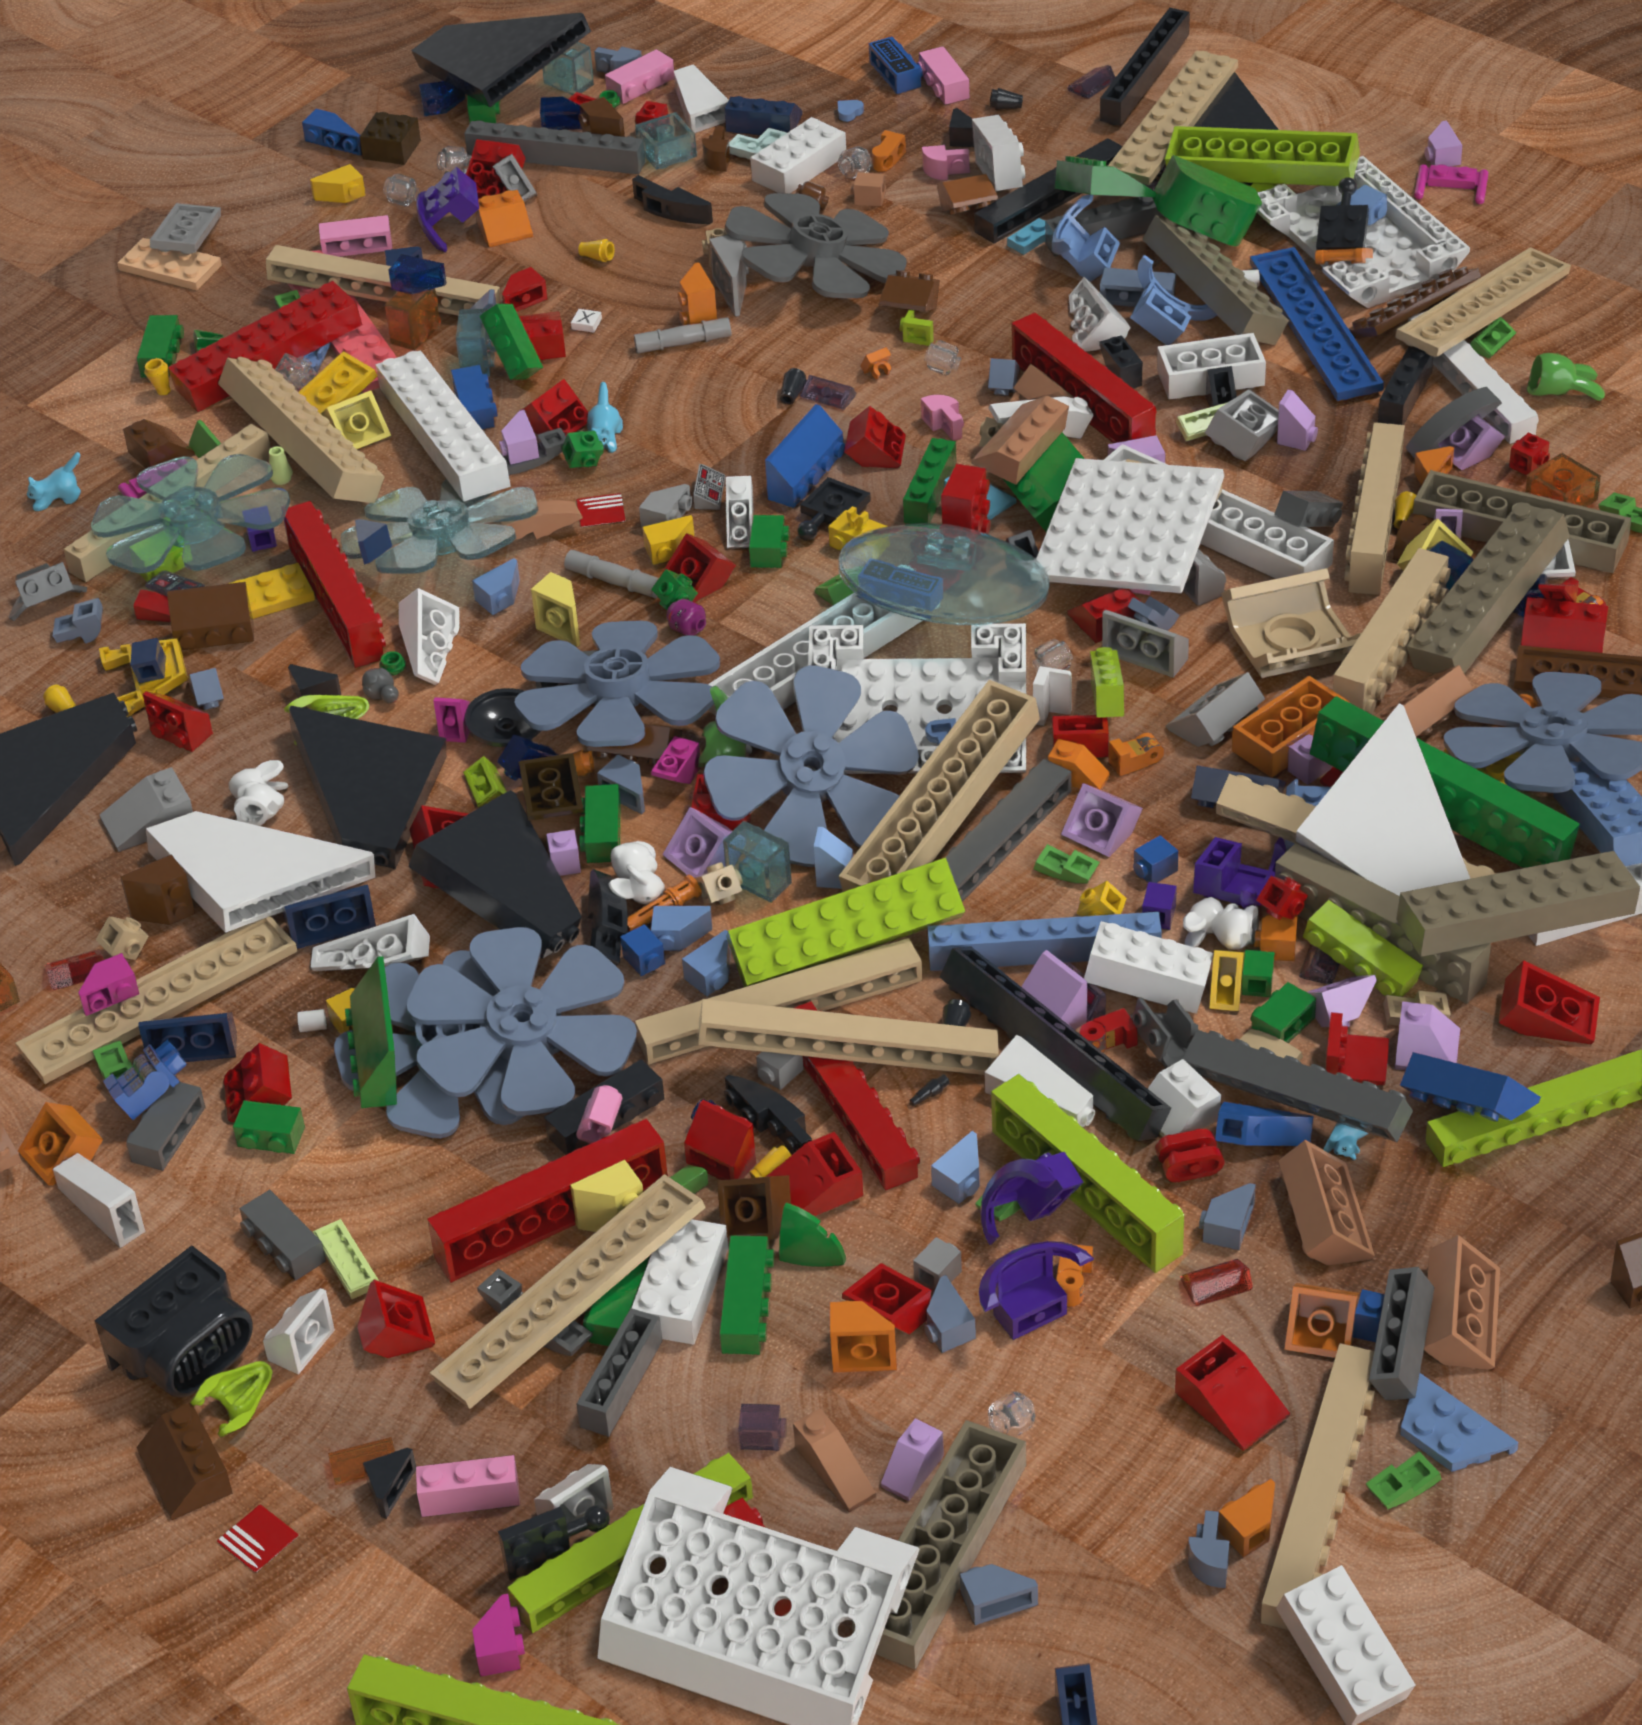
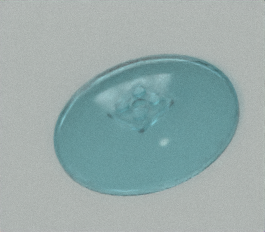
(943, 574)

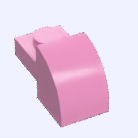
(940, 162)
(943, 413)

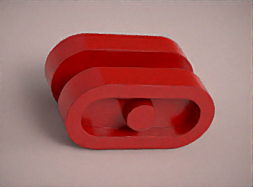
(1189, 1155)

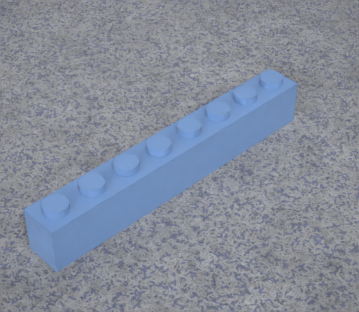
(1025, 940)

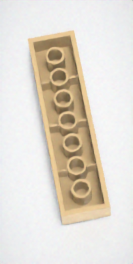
(1374, 508)
(1384, 642)

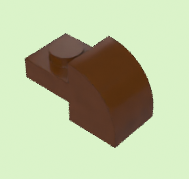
(716, 150)
(1408, 531)

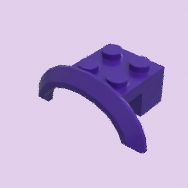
(452, 194)
(1224, 878)
(1035, 1184)
(1023, 1286)

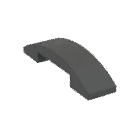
(1451, 418)
(549, 446)
(502, 1290)

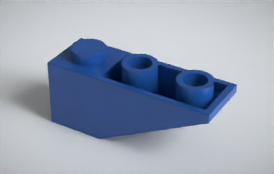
(331, 131)
(1262, 1126)

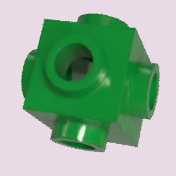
(582, 449)
(673, 587)

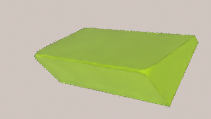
(484, 781)

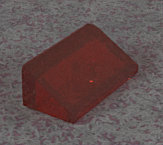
(72, 969)
(1217, 1282)

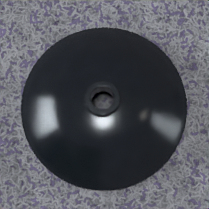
(494, 718)

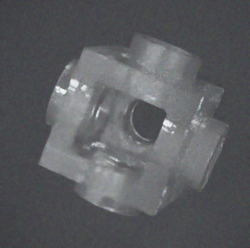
(296, 370)

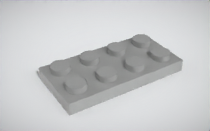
(185, 228)

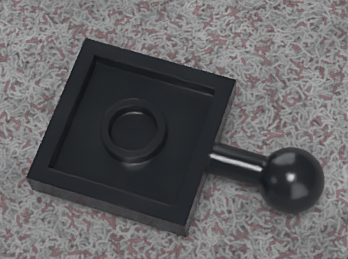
(1343, 224)
(828, 503)
(544, 1538)

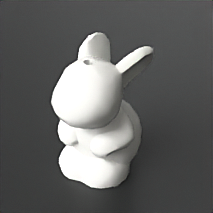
(257, 795)
(635, 867)
(1231, 925)

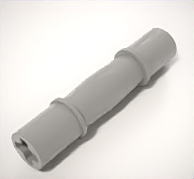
(682, 335)
(610, 572)

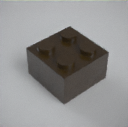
(390, 138)

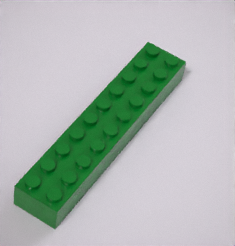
(1472, 800)

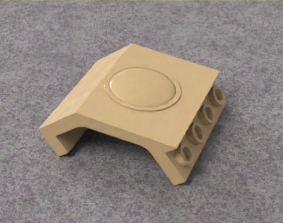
(1287, 624)

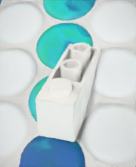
(739, 511)

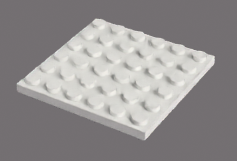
(1129, 524)

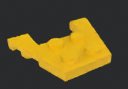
(174, 672)

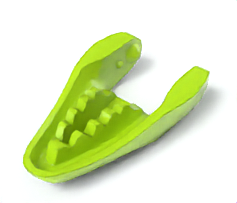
(340, 705)
(238, 1392)

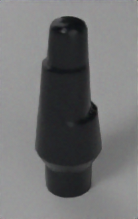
(931, 1089)

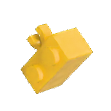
(849, 526)

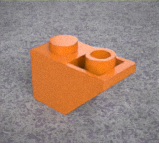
(1248, 1519)

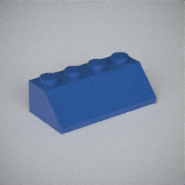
(803, 457)
(1466, 1088)

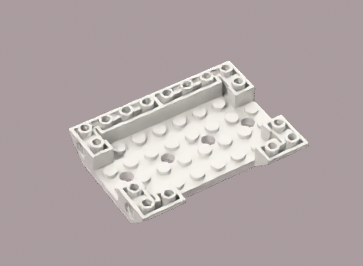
(1405, 243)
(923, 684)
(734, 1641)

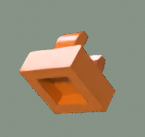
(877, 360)

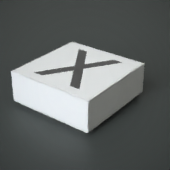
(586, 320)

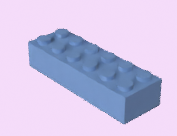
(1606, 812)

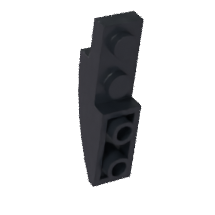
(672, 205)
(607, 916)
(767, 1111)

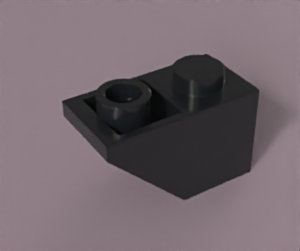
(1122, 360)

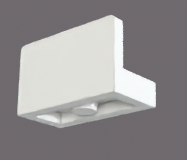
(1052, 692)

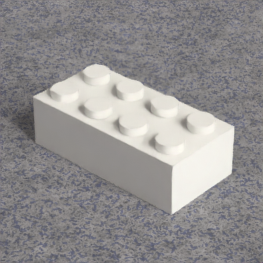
(998, 152)
(798, 156)
(1185, 365)
(1148, 966)
(683, 1279)
(1345, 1646)

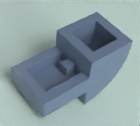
(609, 60)
(1154, 613)
(83, 622)
(1207, 1555)

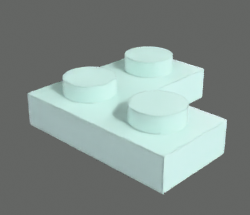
(747, 147)

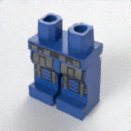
(146, 1079)

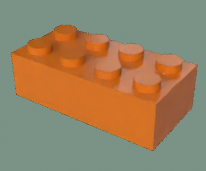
(1267, 733)

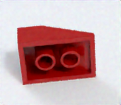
(545, 334)
(1548, 1006)

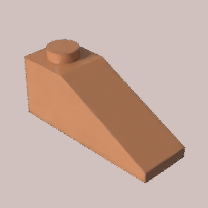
(832, 1459)

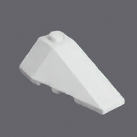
(1094, 317)
(1077, 419)
(428, 632)
(396, 941)

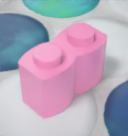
(599, 1114)

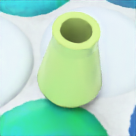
(281, 468)

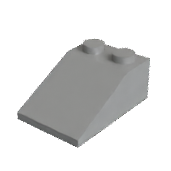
(729, 270)
(1244, 425)
(148, 803)

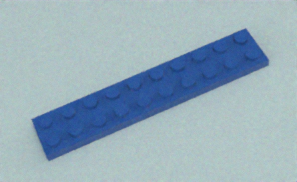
(1317, 324)

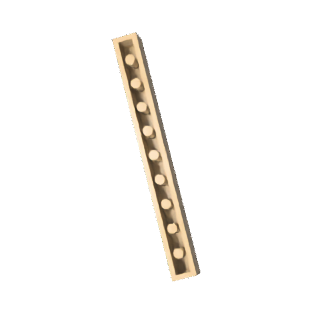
(362, 278)
(88, 554)
(1278, 813)
(825, 985)
(847, 1037)
(1322, 1479)

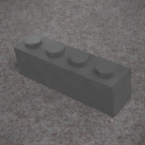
(1402, 1333)
(619, 1372)

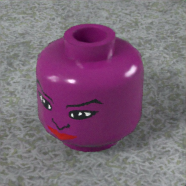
(686, 617)

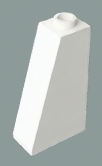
(699, 99)
(1054, 1083)
(101, 1198)

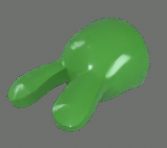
(1561, 375)
(716, 742)

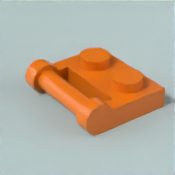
(1356, 256)

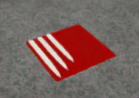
(601, 509)
(257, 1538)

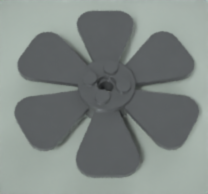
(814, 242)

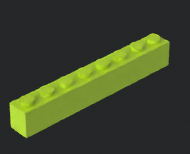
(1561, 1104)
(596, 1561)

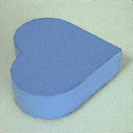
(849, 109)
(938, 729)

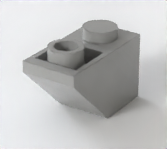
(665, 505)

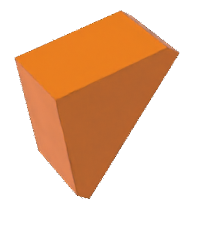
(1436, 460)

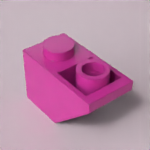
(679, 761)
(107, 985)
(496, 1641)

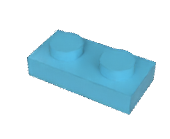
(1028, 237)

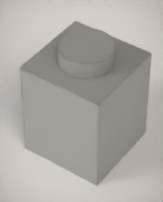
(778, 1068)
(937, 1261)

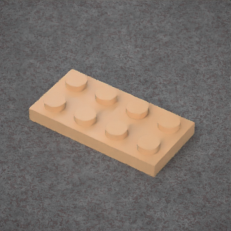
(170, 267)

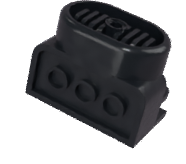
(176, 1326)

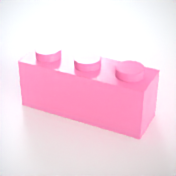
(640, 75)
(944, 75)
(355, 236)
(467, 1486)

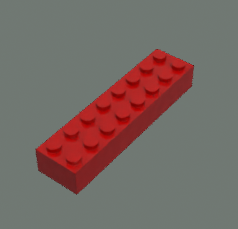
(292, 330)
(1116, 407)
(334, 584)
(536, 1202)

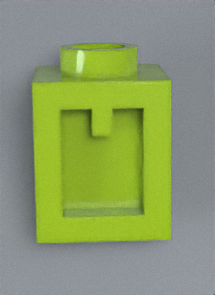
(916, 330)

